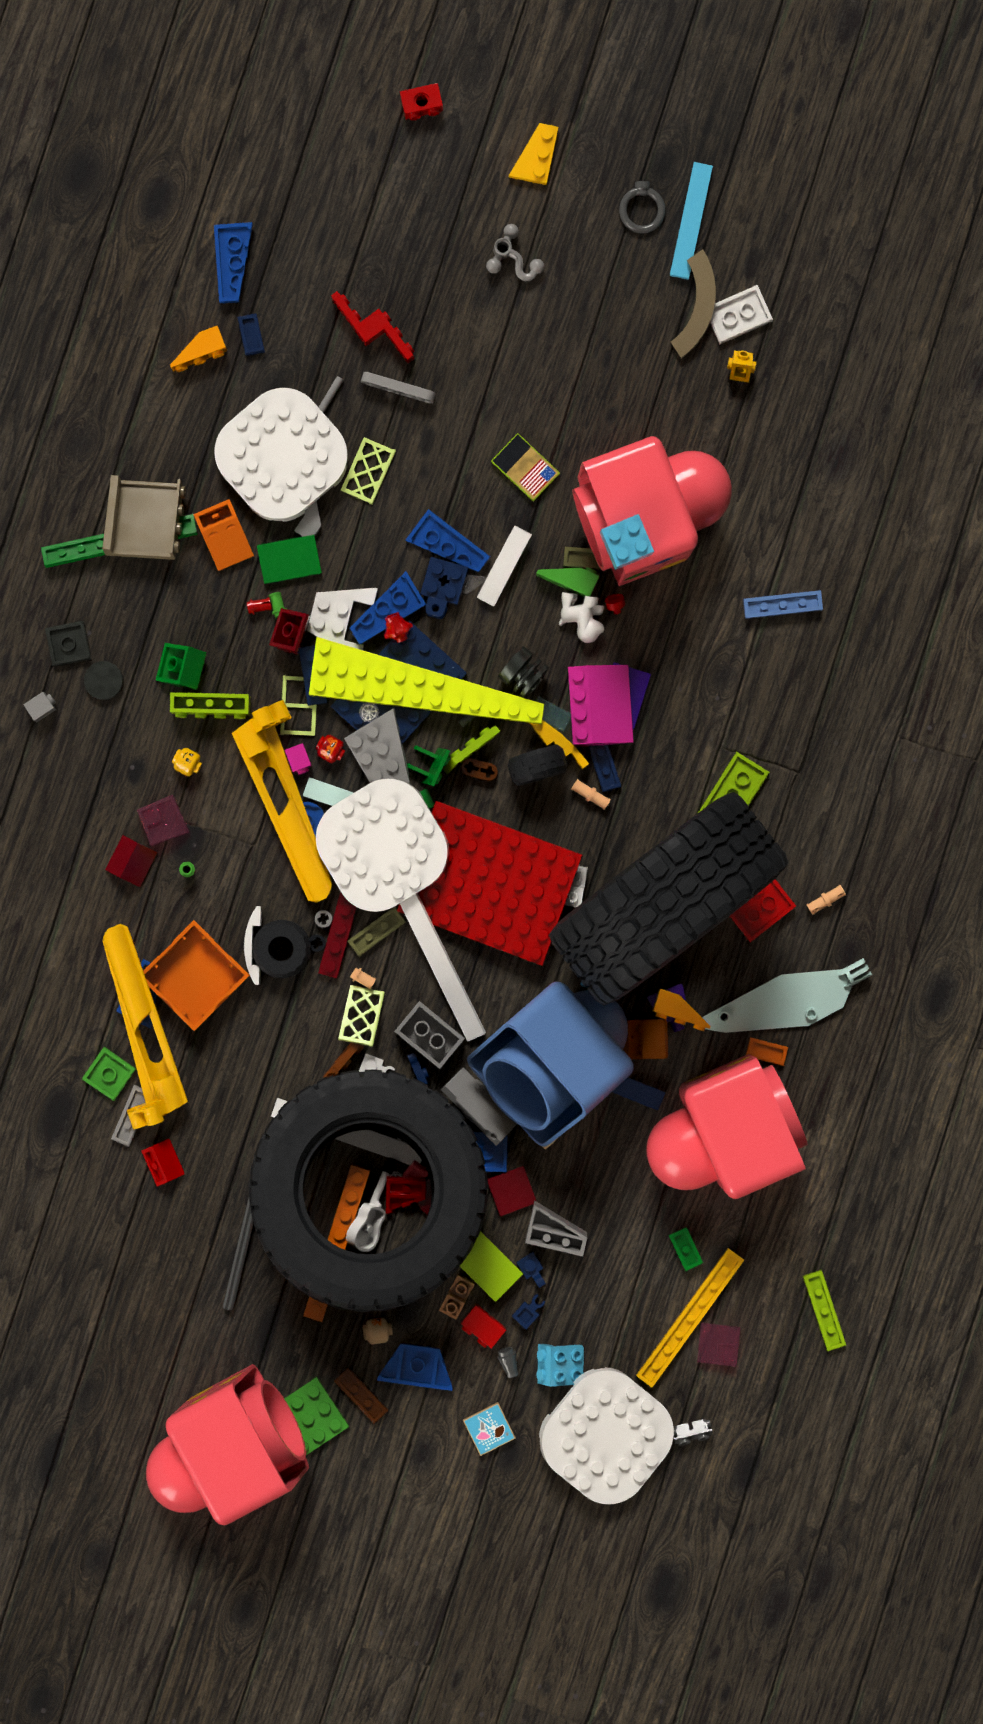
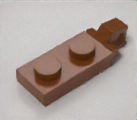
(344, 1059)

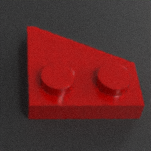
(404, 1191)

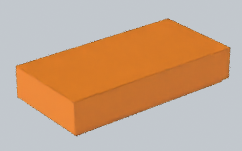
(767, 1051)

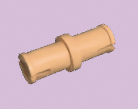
(590, 794)
(826, 899)

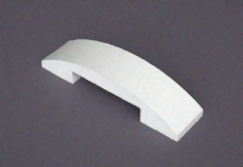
(255, 920)

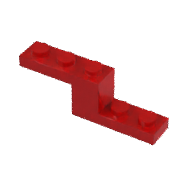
(373, 326)

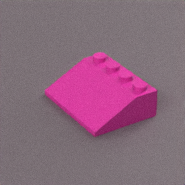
(600, 705)

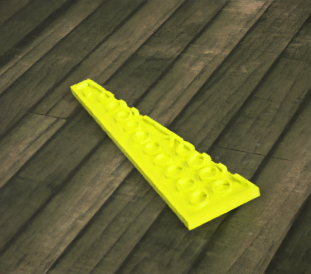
(368, 677)

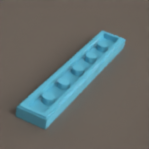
(691, 220)

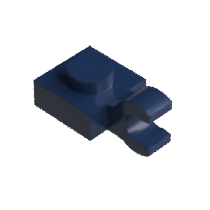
(530, 1267)

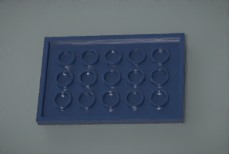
(416, 651)

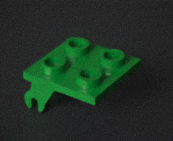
(434, 775)

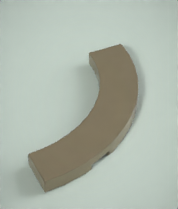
(704, 305)

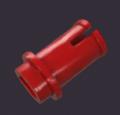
(258, 605)

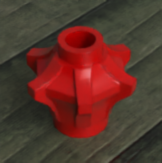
(397, 627)

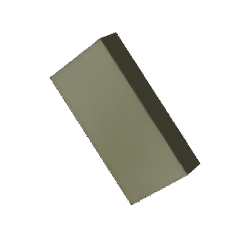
(579, 558)

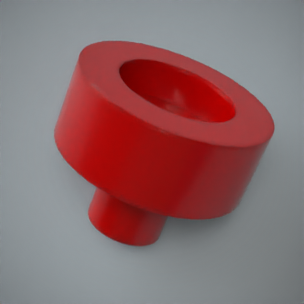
(615, 603)

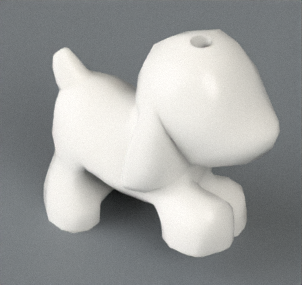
(588, 628)

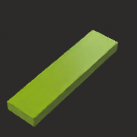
(824, 1310)

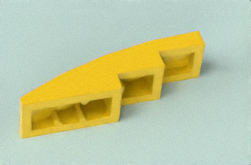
(550, 735)

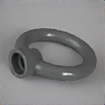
(642, 188)

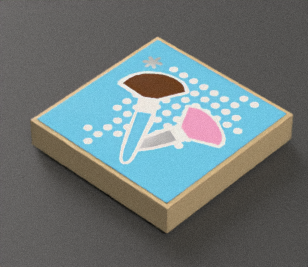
(489, 1429)

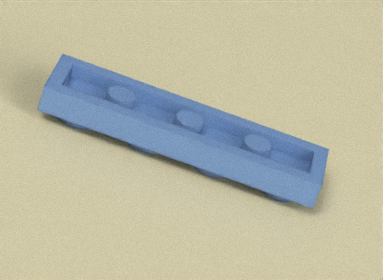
(782, 604)

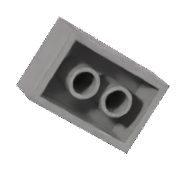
(429, 1034)

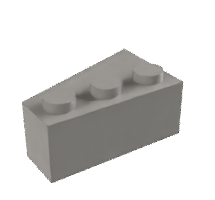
(554, 1232)

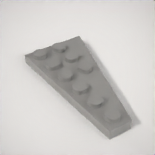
(380, 749)

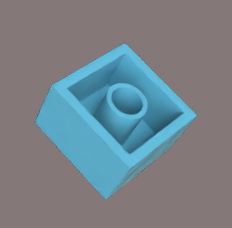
(626, 542)

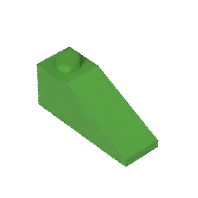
(576, 580)

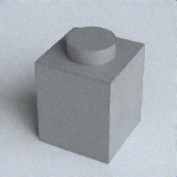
(40, 706)

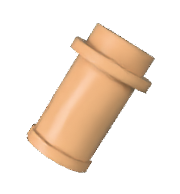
(362, 978)

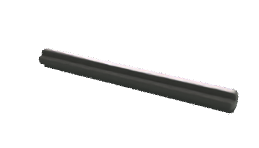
(239, 1259)

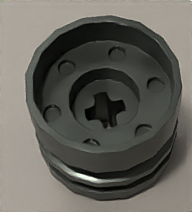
(523, 672)

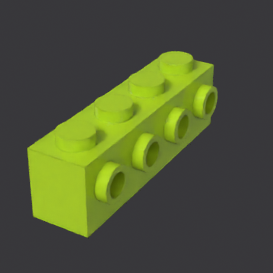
(210, 704)

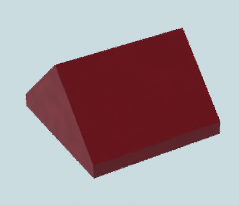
(131, 861)

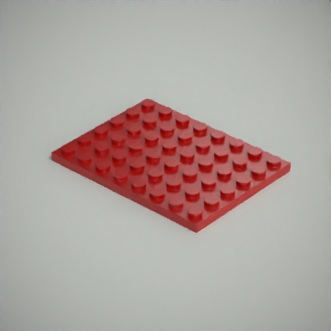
(499, 884)

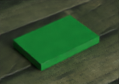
(289, 559)

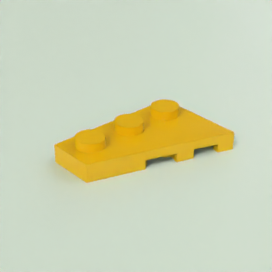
(537, 156)

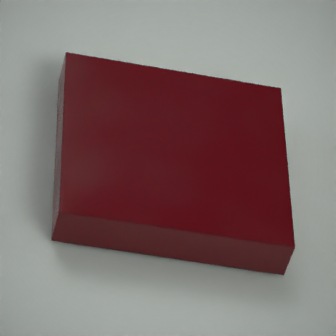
(511, 1190)

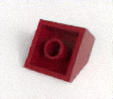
(289, 631)

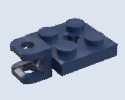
(440, 595)

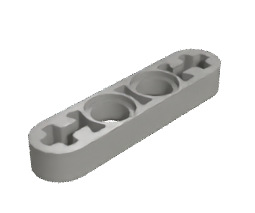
(398, 387)

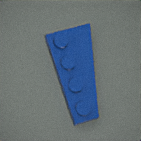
(442, 539)
(400, 598)

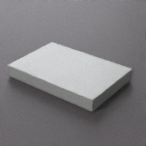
(740, 314)

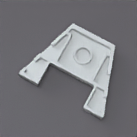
(332, 613)

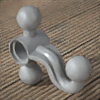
(494, 265)

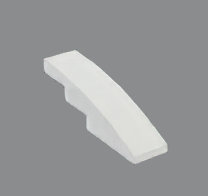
(504, 566)

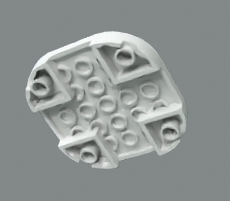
(281, 454)
(382, 845)
(606, 1436)

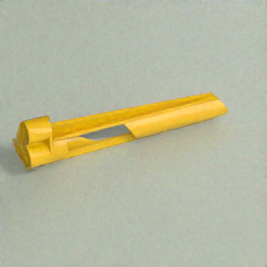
(263, 749)
(159, 1080)

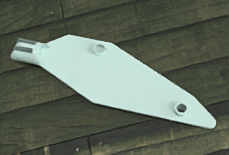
(789, 1000)

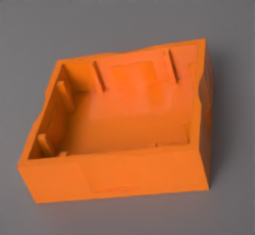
(194, 975)

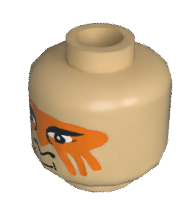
(377, 1330)

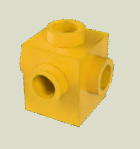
(741, 366)

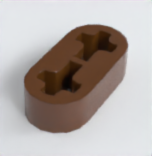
(481, 765)

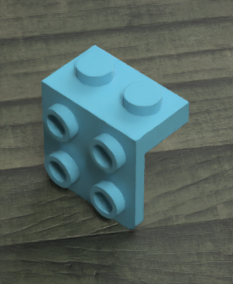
(559, 1364)

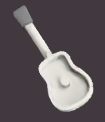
(366, 1228)

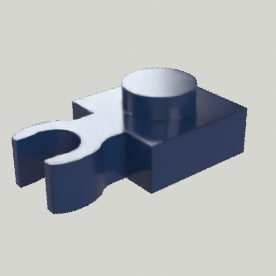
(421, 1073)
(527, 1312)

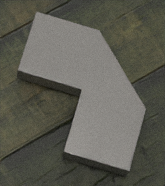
(310, 522)

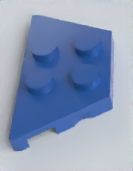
(417, 1367)

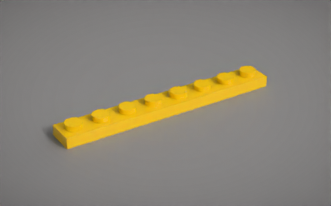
(690, 1317)

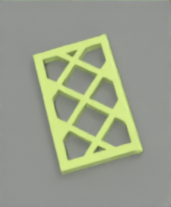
(359, 456)
(346, 1022)

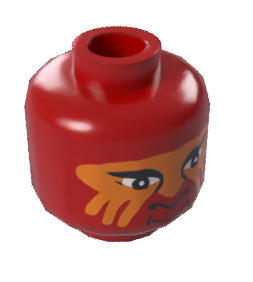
(330, 748)

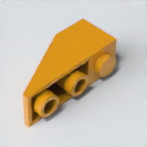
(203, 346)
(675, 1006)

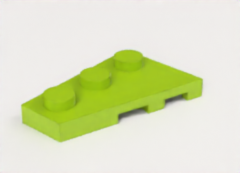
(471, 746)

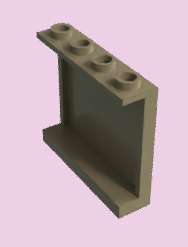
(143, 519)

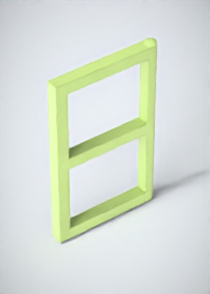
(292, 705)

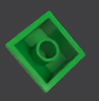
(181, 666)

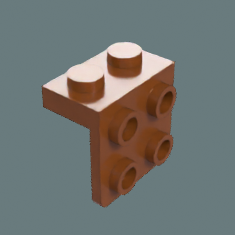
(647, 1039)

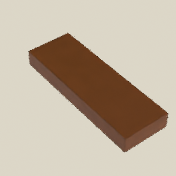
(361, 1395)

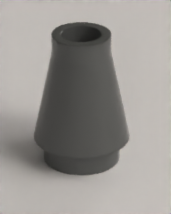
(508, 1360)

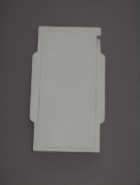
(478, 1106)

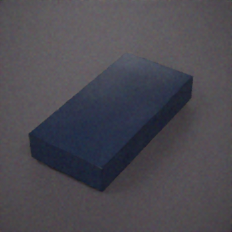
(251, 334)

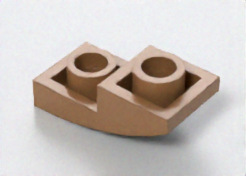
(457, 1296)

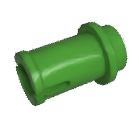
(277, 603)
(182, 869)

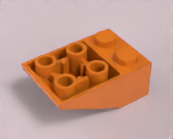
(223, 535)

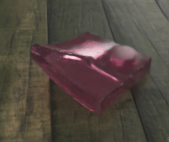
(162, 820)
(718, 1344)

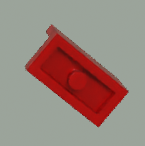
(163, 1162)

